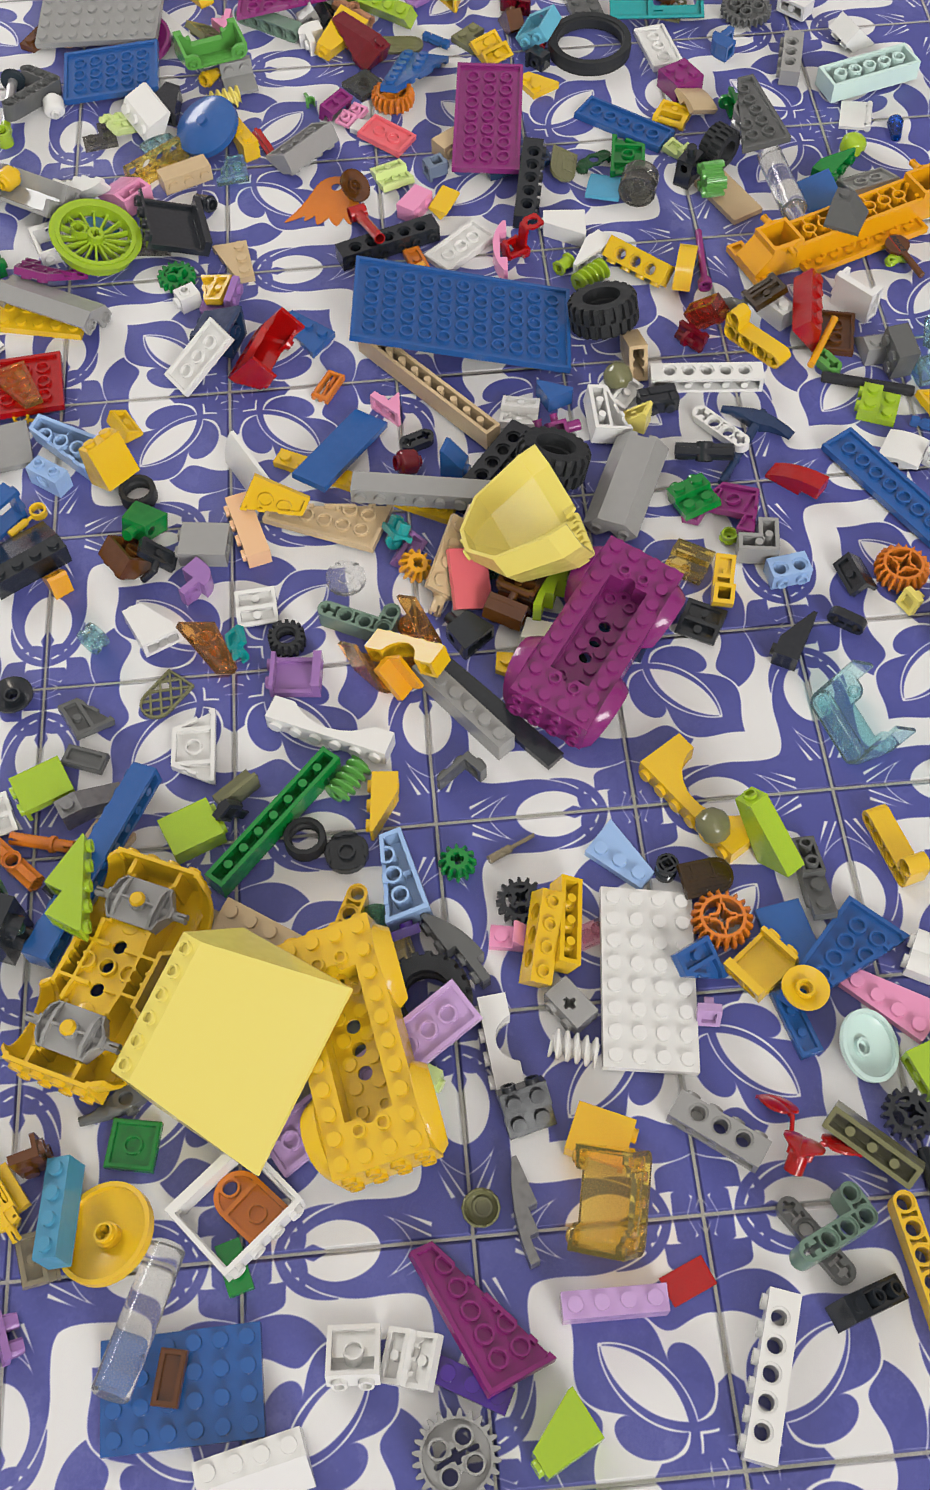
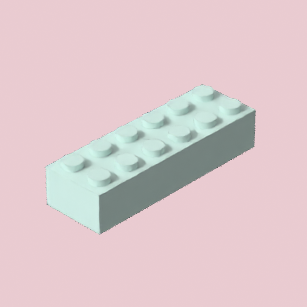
(867, 72)

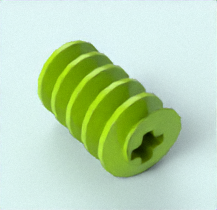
(592, 272)

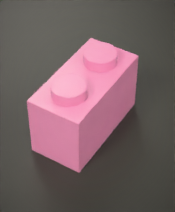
(414, 203)

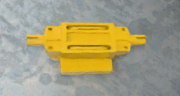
(12, 1203)

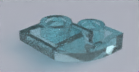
(155, 141)

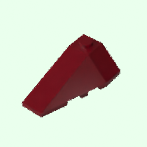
(364, 43)

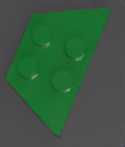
(623, 153)

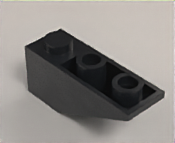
(866, 1302)

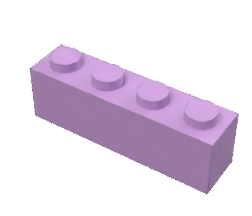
(614, 1303)

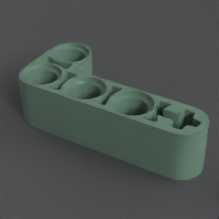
(334, 615)
(849, 1220)

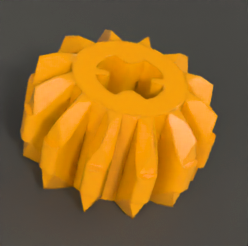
(414, 558)

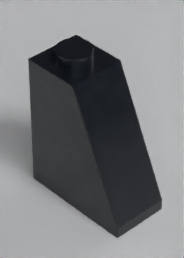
(172, 98)

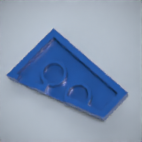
(313, 336)

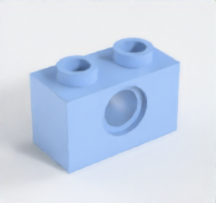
(49, 476)

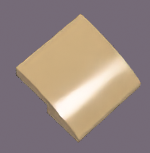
(696, 100)

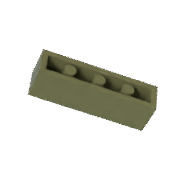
(874, 1145)

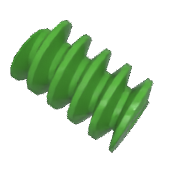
(347, 778)

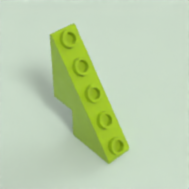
(73, 885)

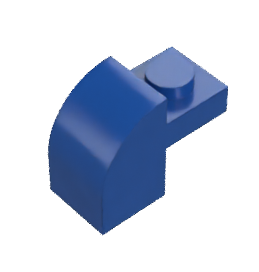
(723, 44)

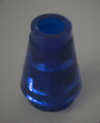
(895, 127)

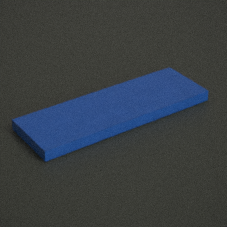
(624, 123)
(339, 450)

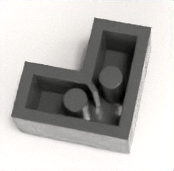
(901, 349)

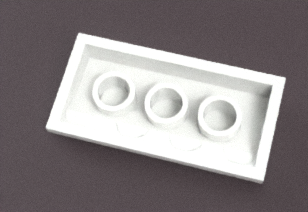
(241, 460)

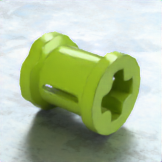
(563, 264)

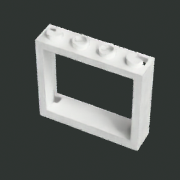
(204, 1184)

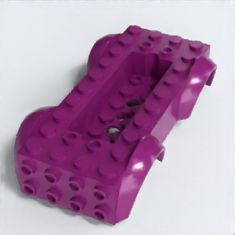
(580, 699)

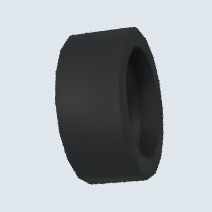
(135, 482)
(300, 824)

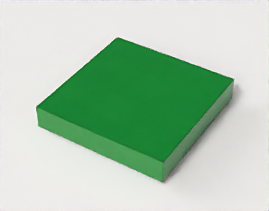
(133, 1145)

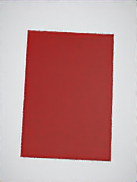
(688, 1281)

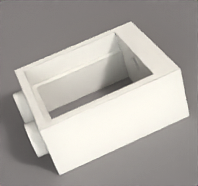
(40, 235)

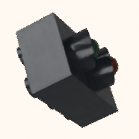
(14, 929)

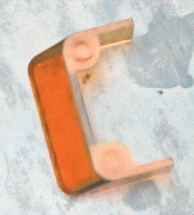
(413, 623)

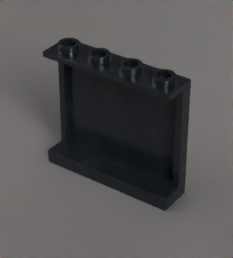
(173, 226)

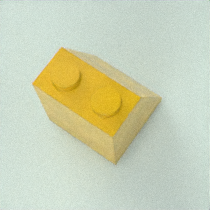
(108, 459)

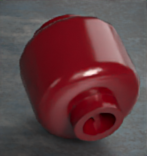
(407, 461)

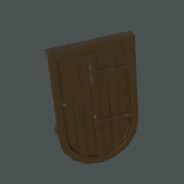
(705, 876)

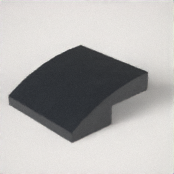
(701, 621)

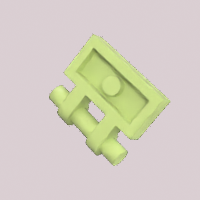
(117, 124)

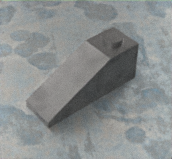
(84, 804)

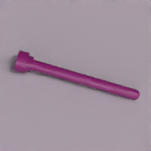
(704, 281)

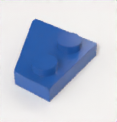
(699, 960)

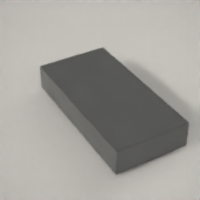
(85, 759)

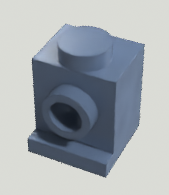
(435, 166)

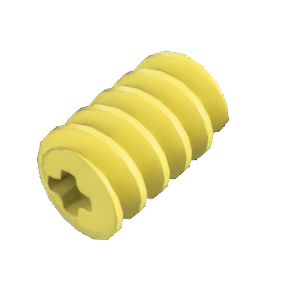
(232, 96)

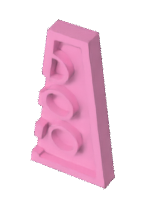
(897, 1004)

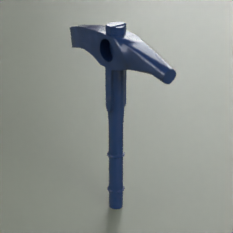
(756, 421)

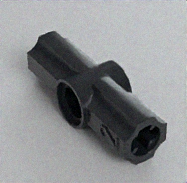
(704, 451)

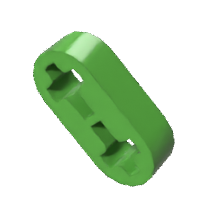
(828, 362)

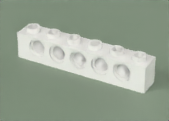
(709, 376)
(788, 1306)

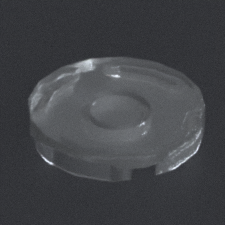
(345, 578)

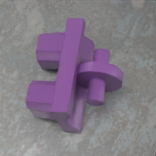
(12, 1348)

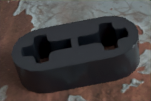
(416, 440)
(847, 620)

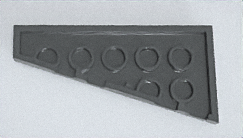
(758, 119)

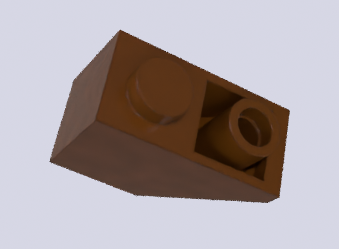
(511, 20)

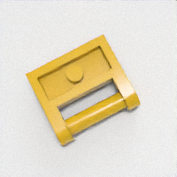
(674, 111)

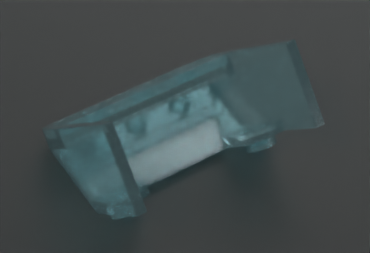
(844, 722)

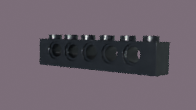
(529, 179)
(397, 238)
(498, 454)

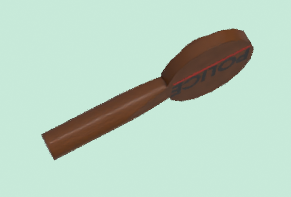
(899, 246)

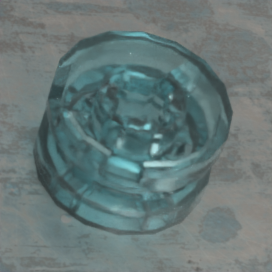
(93, 638)

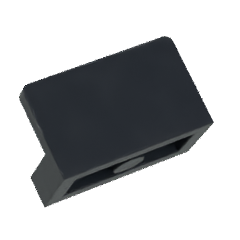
(324, 12)
(854, 574)

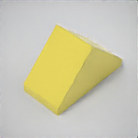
(639, 416)

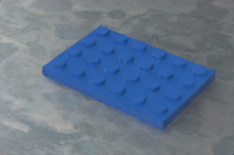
(110, 71)
(218, 1399)

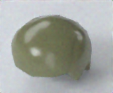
(617, 375)
(713, 825)
(480, 1207)

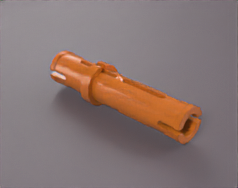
(52, 844)

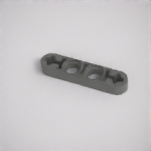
(794, 1229)

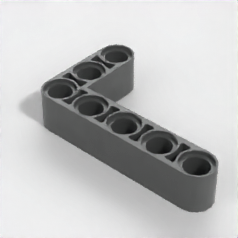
(38, 85)

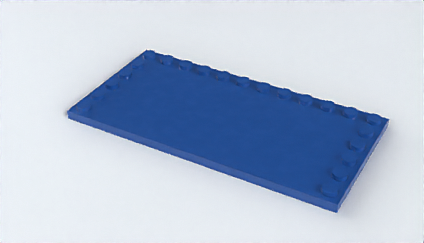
(460, 314)

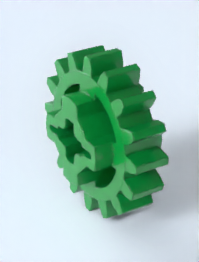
(176, 275)

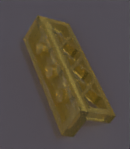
(168, 157)

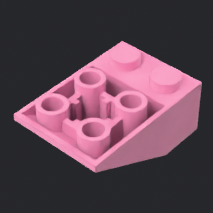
(124, 191)

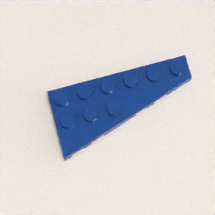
(850, 944)

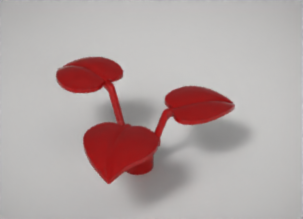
(800, 1148)

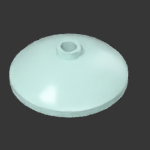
(869, 1045)

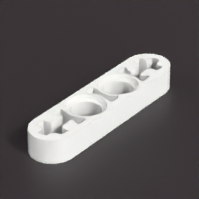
(724, 426)

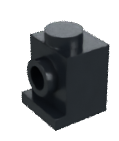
(537, 58)

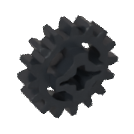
(515, 892)
(918, 1111)

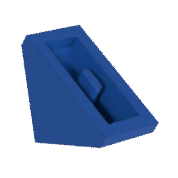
(553, 395)

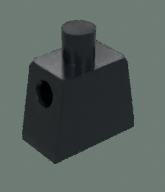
(686, 166)
(468, 632)

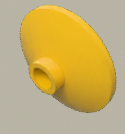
(812, 981)

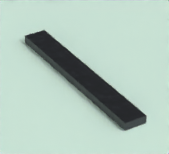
(525, 734)

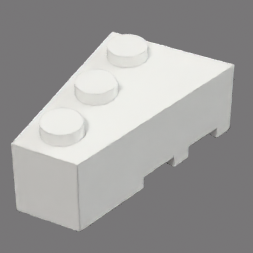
(602, 415)

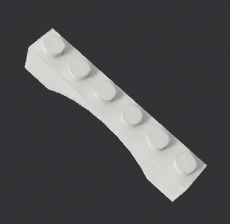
(369, 743)

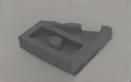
(83, 719)

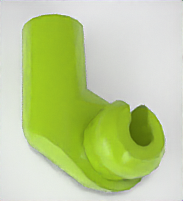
(892, 260)

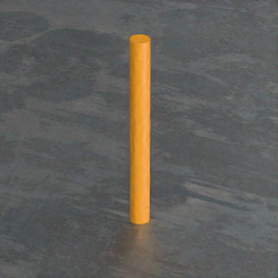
(822, 342)

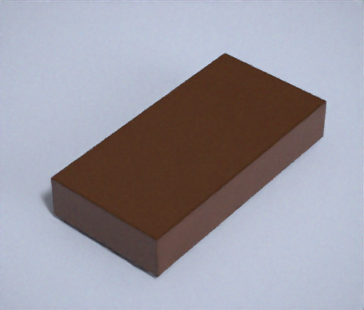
(169, 1378)

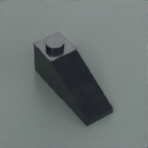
(791, 643)

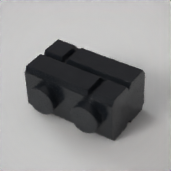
(664, 398)

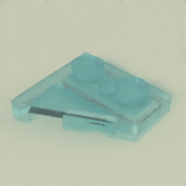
(233, 171)

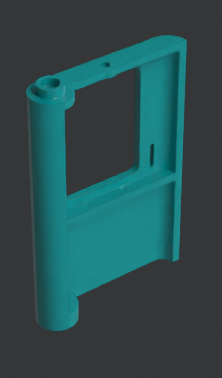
(647, 10)

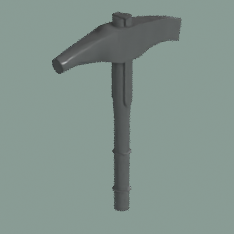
(120, 1103)

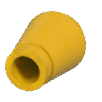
(209, 77)

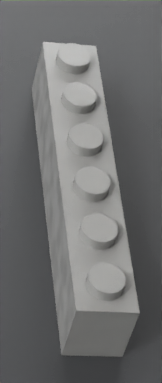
(468, 713)

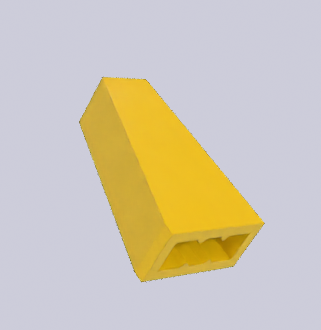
(330, 41)

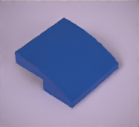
(818, 190)

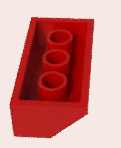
(808, 307)

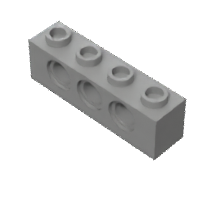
(790, 58)
(748, 1157)

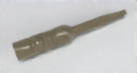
(507, 849)

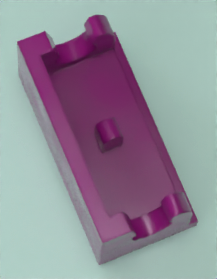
(334, 104)

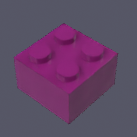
(678, 75)

